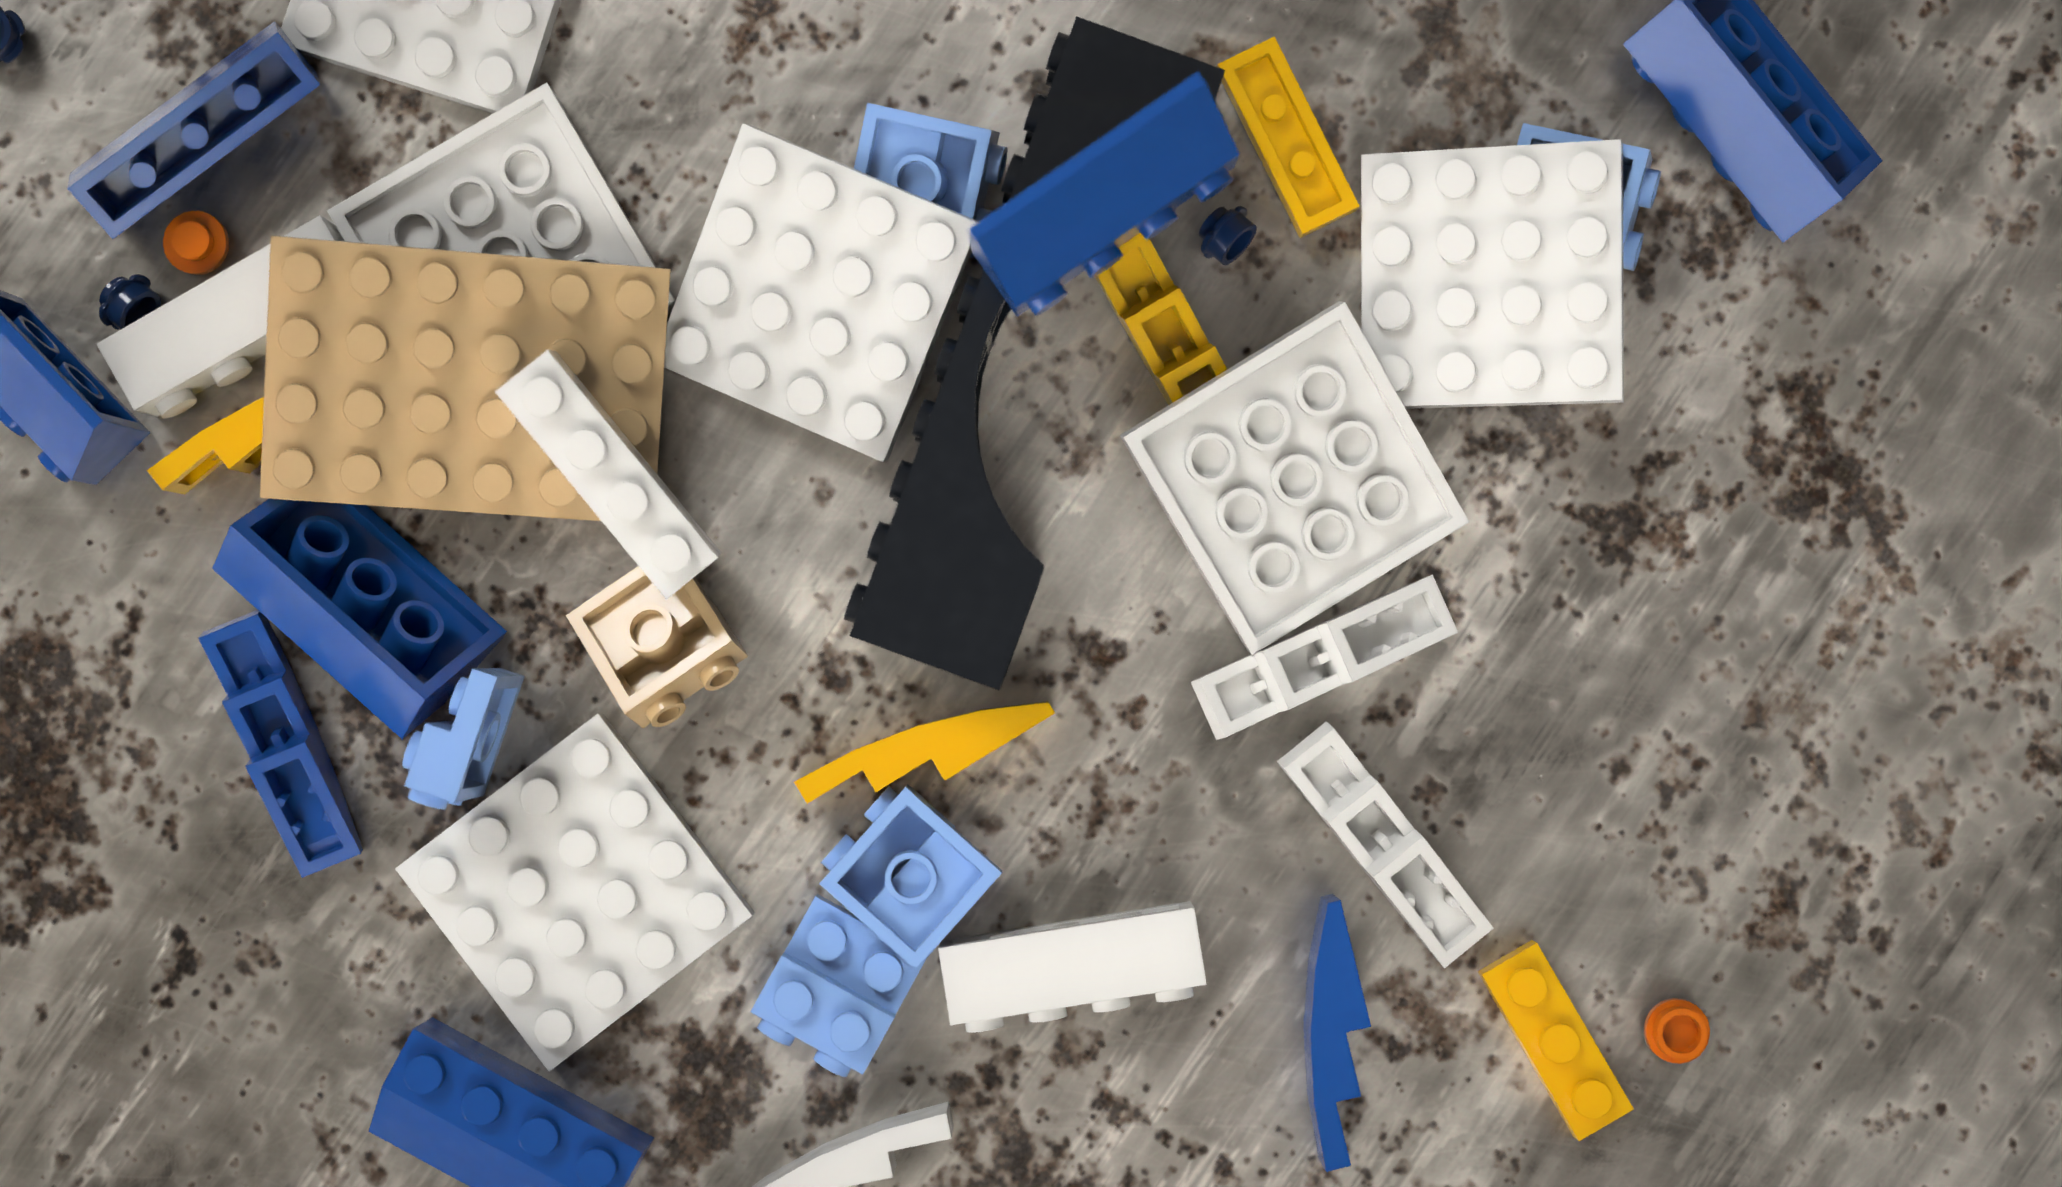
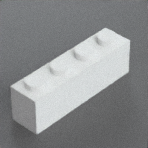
(200, 335)
(608, 472)
(1071, 965)

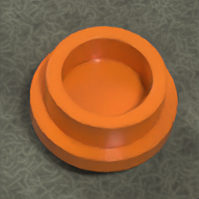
(196, 242)
(1676, 1030)

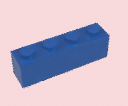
(193, 130)

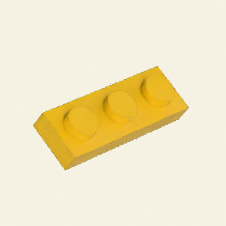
(1287, 137)
(1555, 1040)

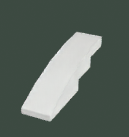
(1324, 657)
(1385, 844)
(865, 1153)

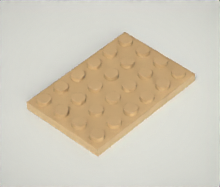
(394, 364)

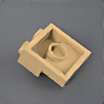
(656, 647)

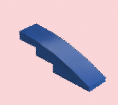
(282, 743)
(1331, 1010)

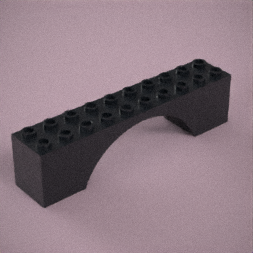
(949, 567)

